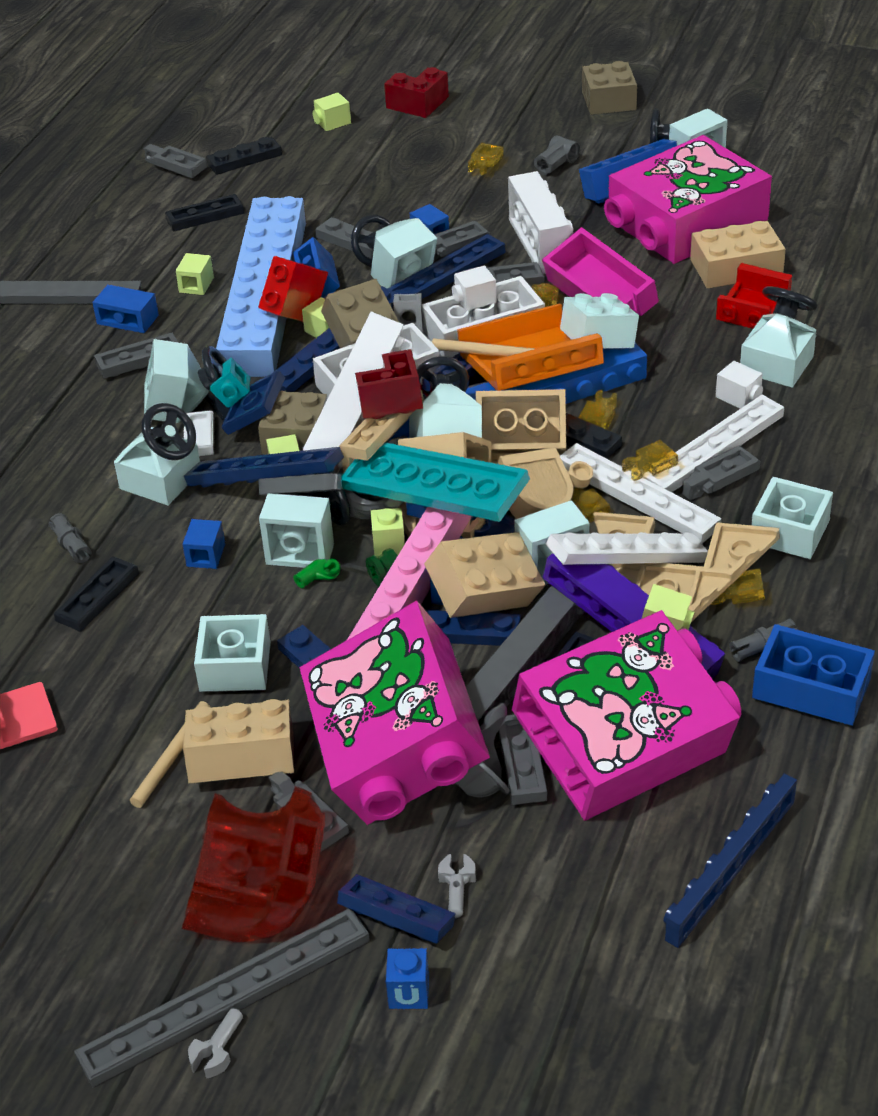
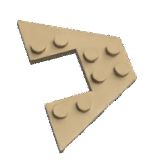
(728, 557)

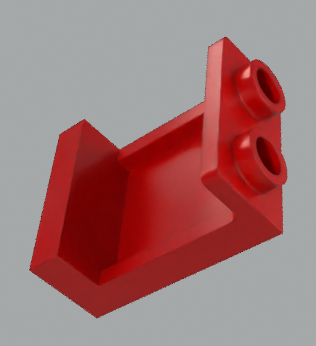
(291, 288)
(745, 301)

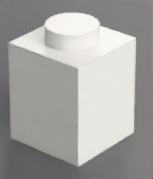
(474, 288)
(738, 384)

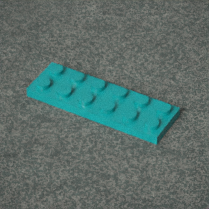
(437, 481)

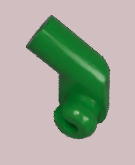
(317, 570)

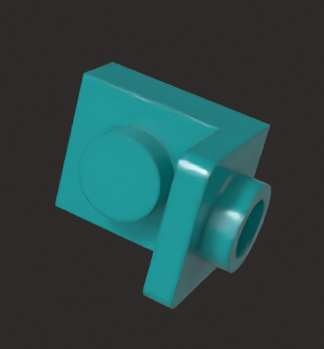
(232, 385)

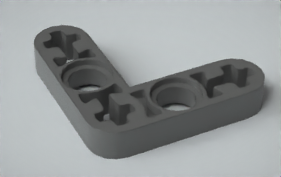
(300, 485)

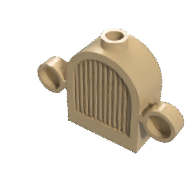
(549, 480)

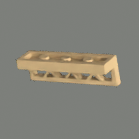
(371, 436)

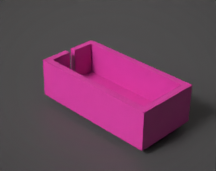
(593, 268)

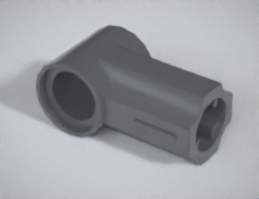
(558, 152)

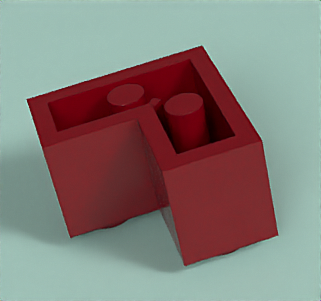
(417, 95)
(390, 388)

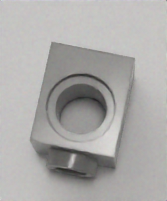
(411, 303)

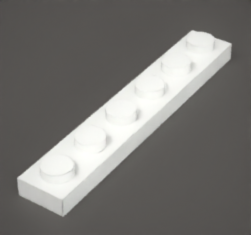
(721, 438)
(644, 494)
(626, 548)

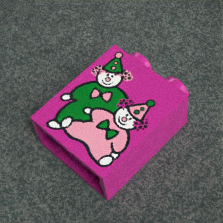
(685, 193)
(625, 713)
(392, 714)

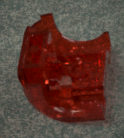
(255, 869)

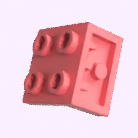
(25, 715)

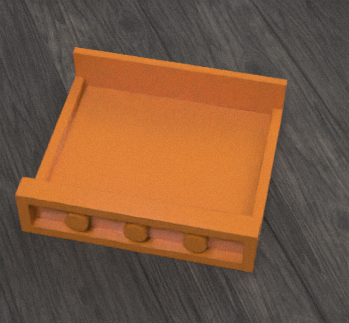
(537, 329)

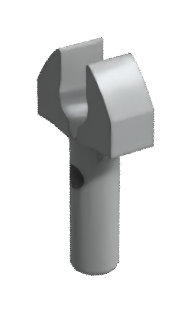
(456, 881)
(220, 1059)

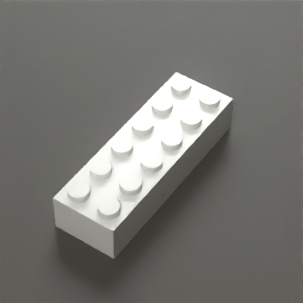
(343, 409)

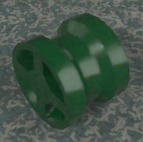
(379, 566)

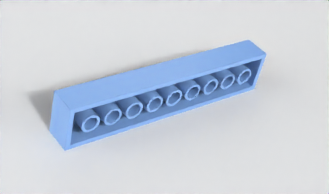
(247, 332)

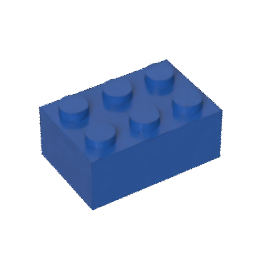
(813, 674)

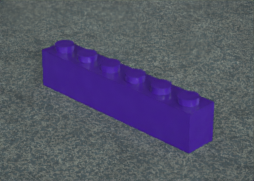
(614, 600)

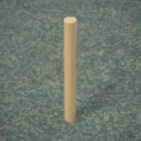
(477, 348)
(161, 767)

